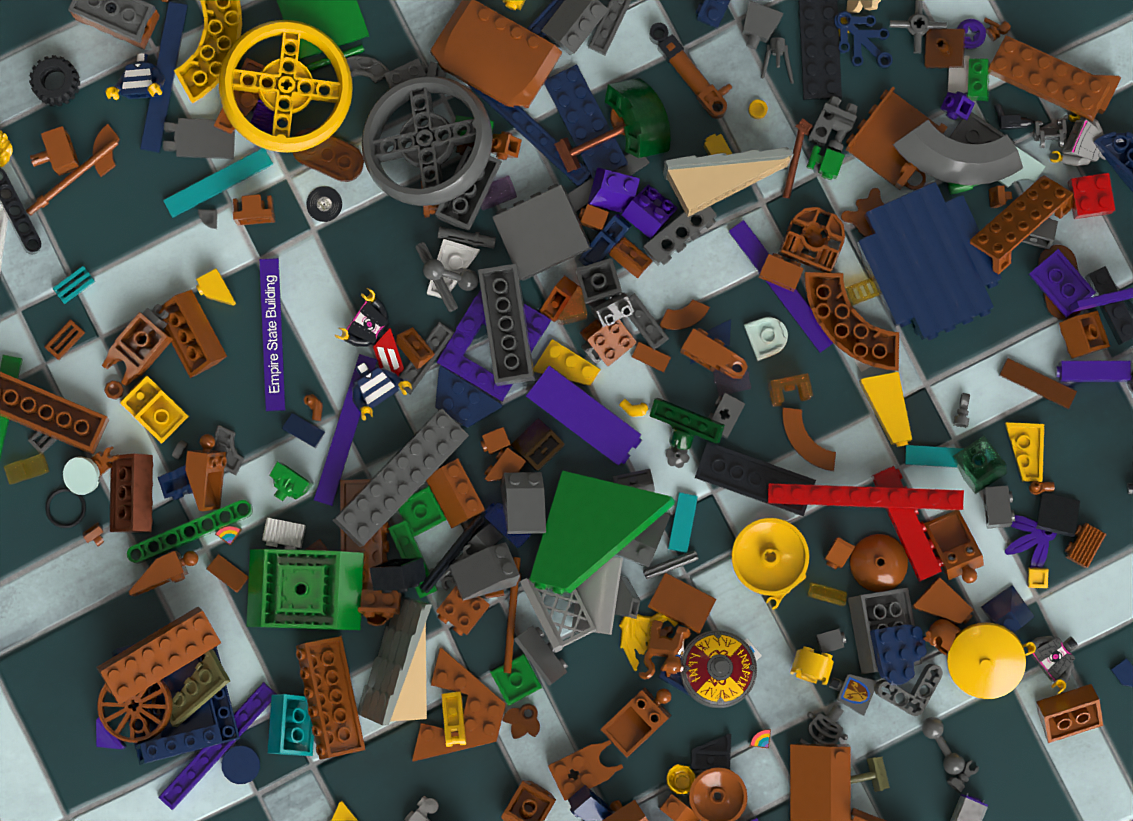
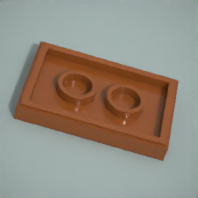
(682, 603)

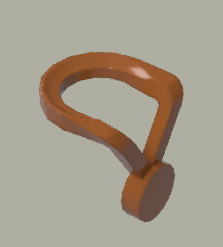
(906, 165)

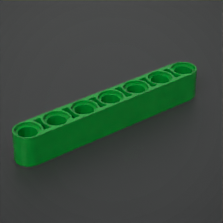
(179, 531)

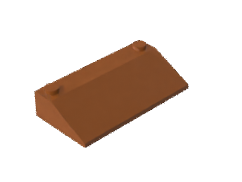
(820, 782)

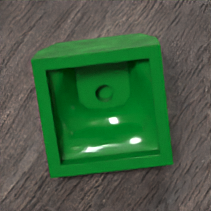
(288, 482)

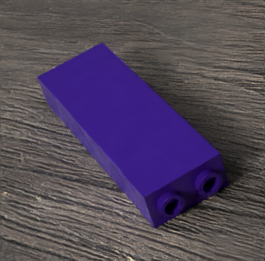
(584, 416)

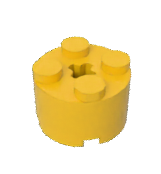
(812, 666)

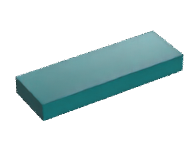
(930, 456)
(683, 522)

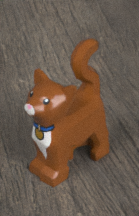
(662, 646)

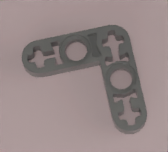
(914, 697)

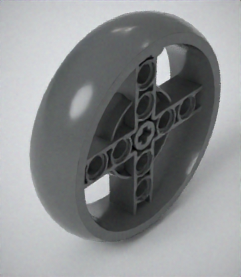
(419, 91)

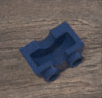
(175, 484)

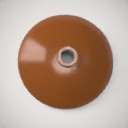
(865, 566)
(728, 806)

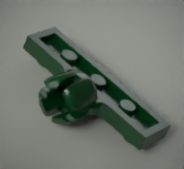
(685, 424)

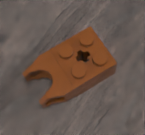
(132, 350)
(712, 354)
(589, 767)

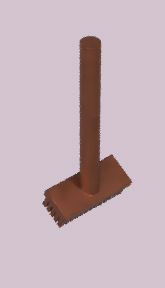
(803, 128)
(568, 154)

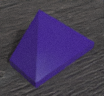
(105, 739)

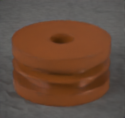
(992, 32)

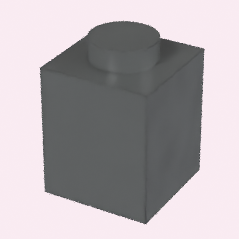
(831, 641)

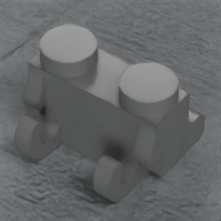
(1050, 133)

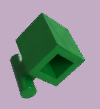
(830, 162)

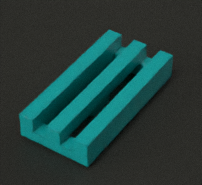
(75, 283)

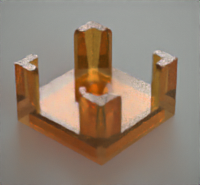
(789, 384)

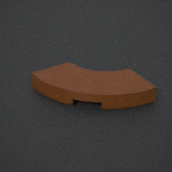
(104, 137)
(684, 317)

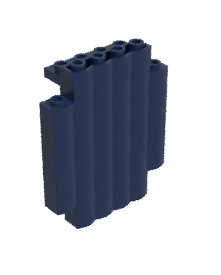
(926, 262)

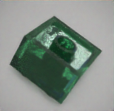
(980, 464)

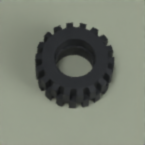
(47, 67)

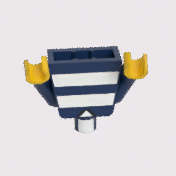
(138, 81)
(375, 387)

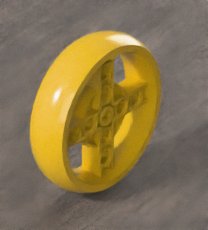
(232, 79)

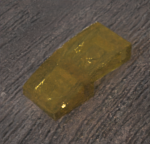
(26, 469)

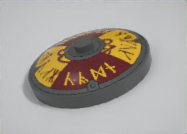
(718, 669)

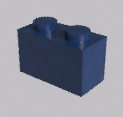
(588, 805)

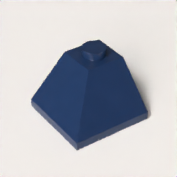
(1008, 610)

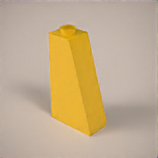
(888, 404)

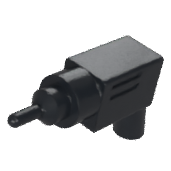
(1011, 122)

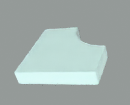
(1030, 171)

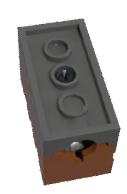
(123, 19)

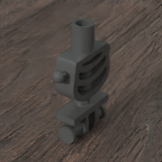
(831, 719)

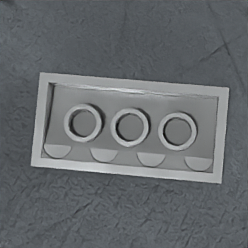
(600, 597)

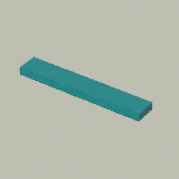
(218, 182)

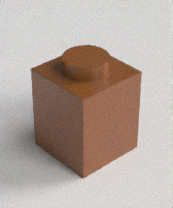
(593, 217)
(495, 441)

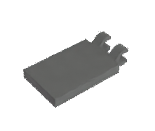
(199, 139)

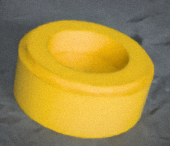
(757, 109)

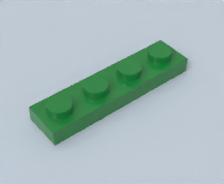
(409, 548)

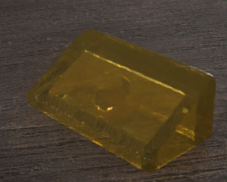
(827, 594)

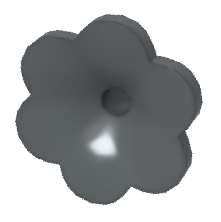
(677, 461)

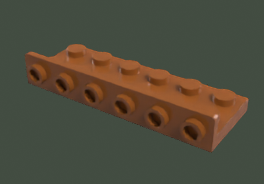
(377, 547)
(330, 697)

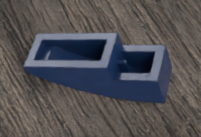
(606, 240)

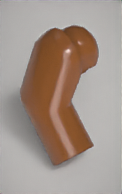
(316, 405)
(1039, 487)

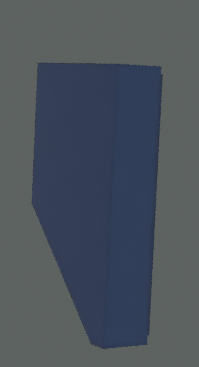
(1124, 673)

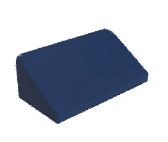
(303, 430)

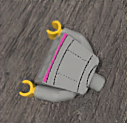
(1080, 144)

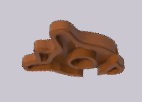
(864, 205)

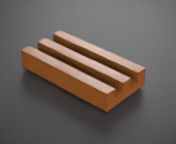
(53, 351)

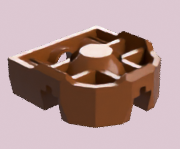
(811, 232)

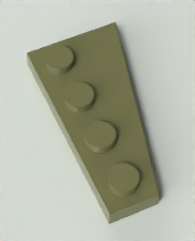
(199, 688)

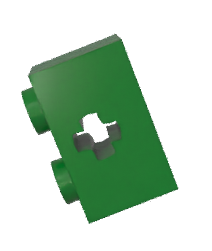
(978, 80)

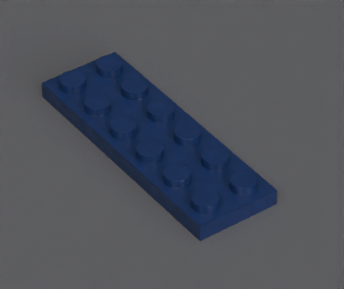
(584, 119)

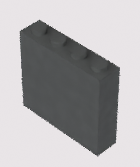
(541, 231)

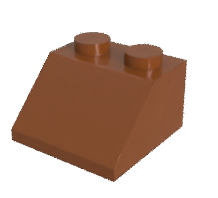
(1084, 334)

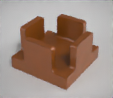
(253, 210)

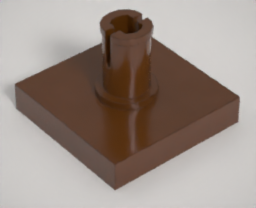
(945, 48)

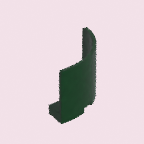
(644, 116)

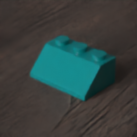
(290, 726)

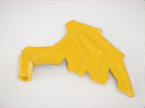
(636, 634)

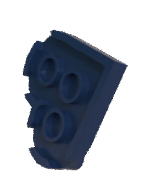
(896, 652)

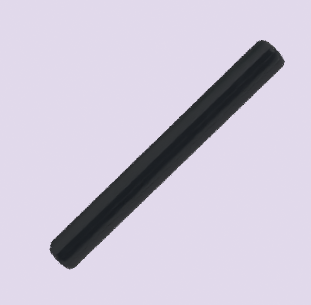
(452, 553)

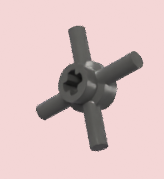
(917, 32)

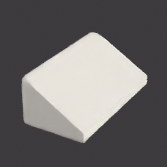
(959, 78)

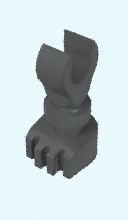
(961, 420)
(957, 783)

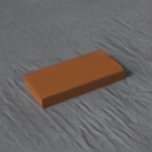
(651, 357)

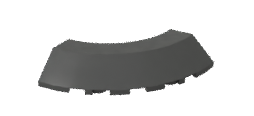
(958, 161)

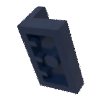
(712, 12)

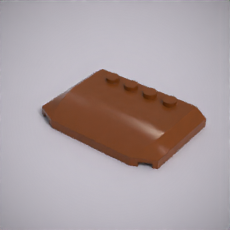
(494, 54)

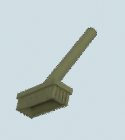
(877, 774)

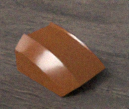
(529, 803)

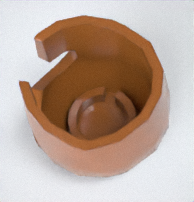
(942, 635)

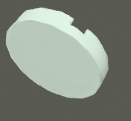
(81, 475)

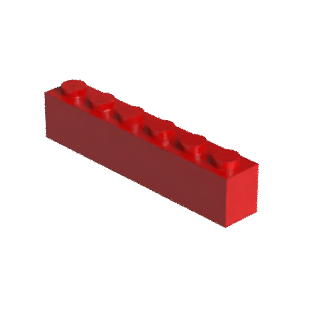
(909, 529)

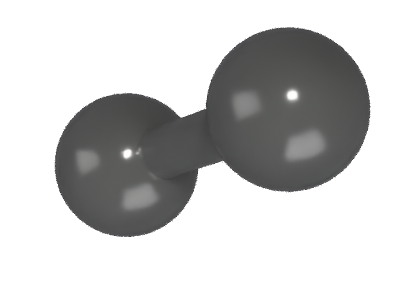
(434, 270)
(933, 729)

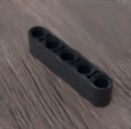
(15, 221)

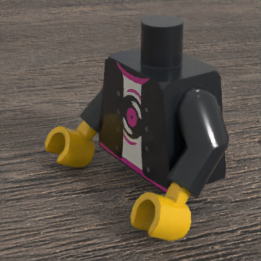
(368, 323)

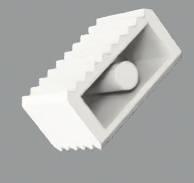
(283, 533)

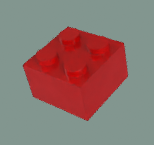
(1091, 196)

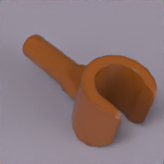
(1003, 28)

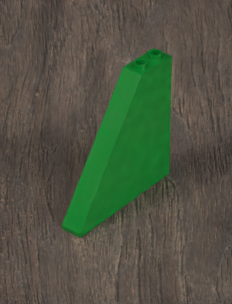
(589, 527)

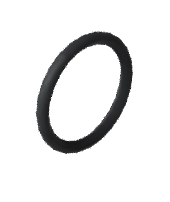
(59, 524)

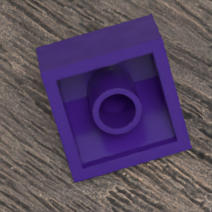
(612, 190)

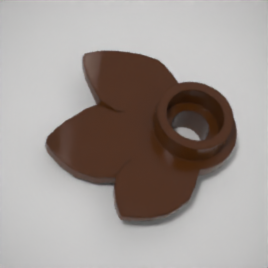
(521, 723)

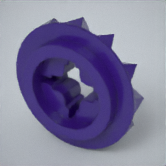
(974, 26)

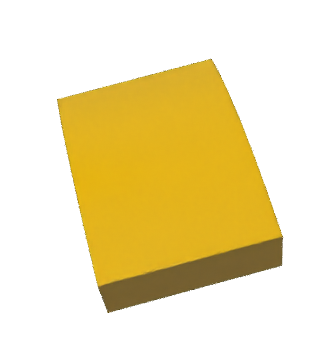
(153, 409)

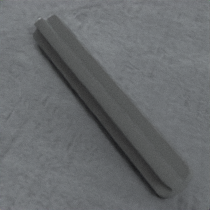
(440, 283)

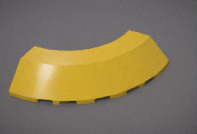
(220, 32)

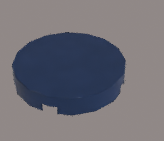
(240, 765)

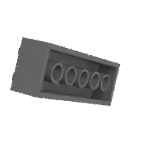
(506, 325)

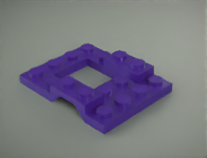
(474, 318)

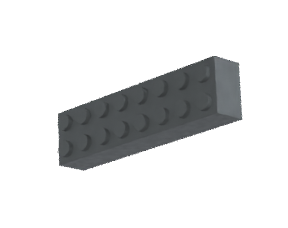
(400, 477)

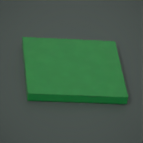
(336, 18)

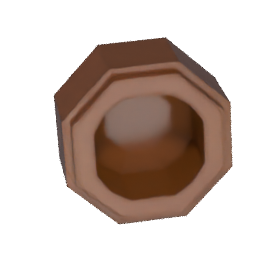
(114, 390)

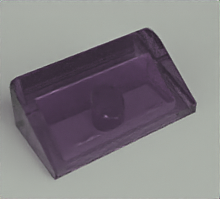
(499, 192)

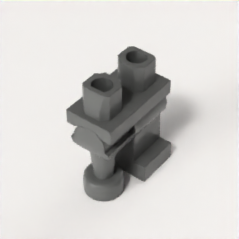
(835, 119)
(611, 310)

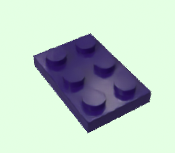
(1061, 282)

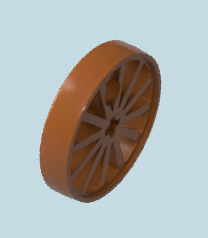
(137, 713)

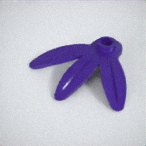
(1036, 537)

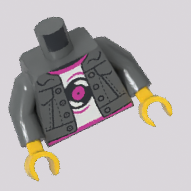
(1053, 658)

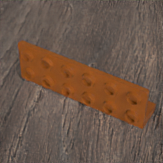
(1021, 219)

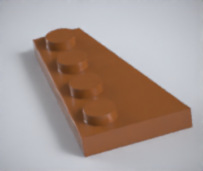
(245, 100)

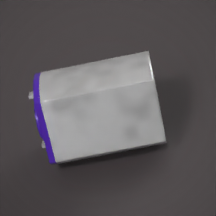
(969, 809)

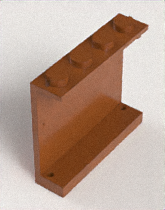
(884, 127)

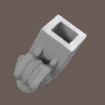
(425, 805)

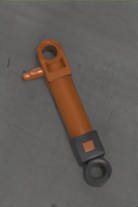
(674, 54)

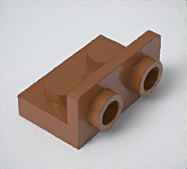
(380, 603)

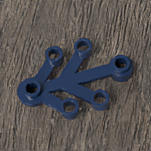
(861, 37)

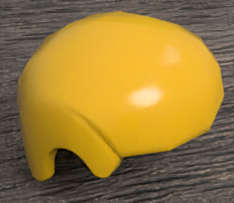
(680, 779)

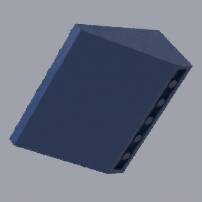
(206, 727)

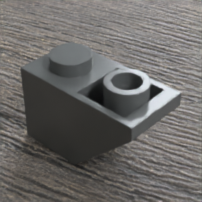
(627, 599)

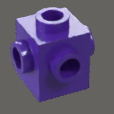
(957, 106)

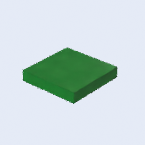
(422, 511)
(518, 683)

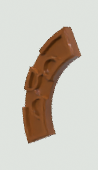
(803, 443)

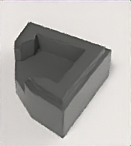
(208, 217)

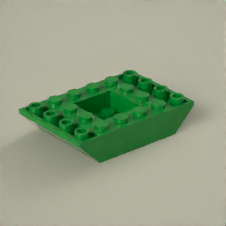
(331, 593)

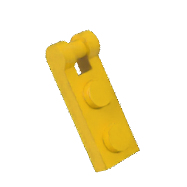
(453, 718)

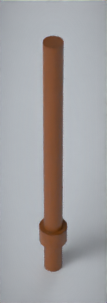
(43, 200)
(511, 622)

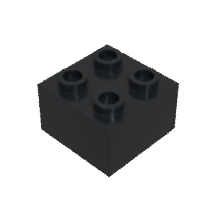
(398, 574)

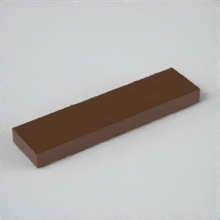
(1038, 383)

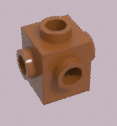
(505, 145)

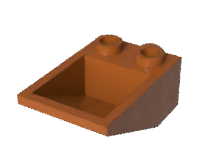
(206, 474)
(955, 546)
(164, 570)
(635, 723)

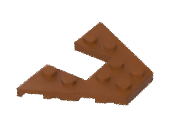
(481, 714)

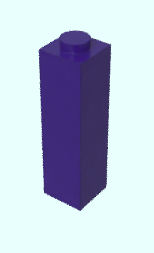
(1093, 371)

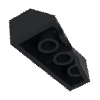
(1117, 314)

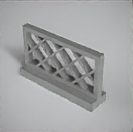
(546, 618)

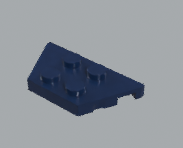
(462, 400)

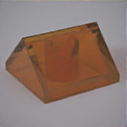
(574, 310)

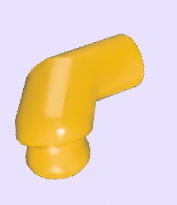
(634, 410)

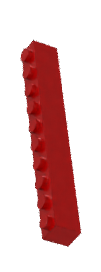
(866, 496)

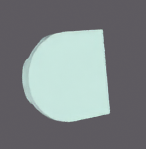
(766, 336)

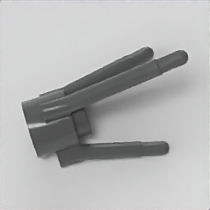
(777, 47)

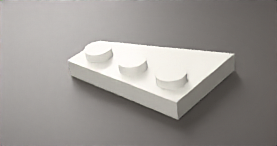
(454, 258)

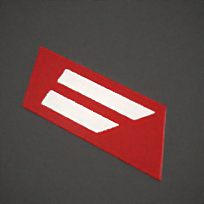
(388, 354)

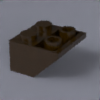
(538, 444)

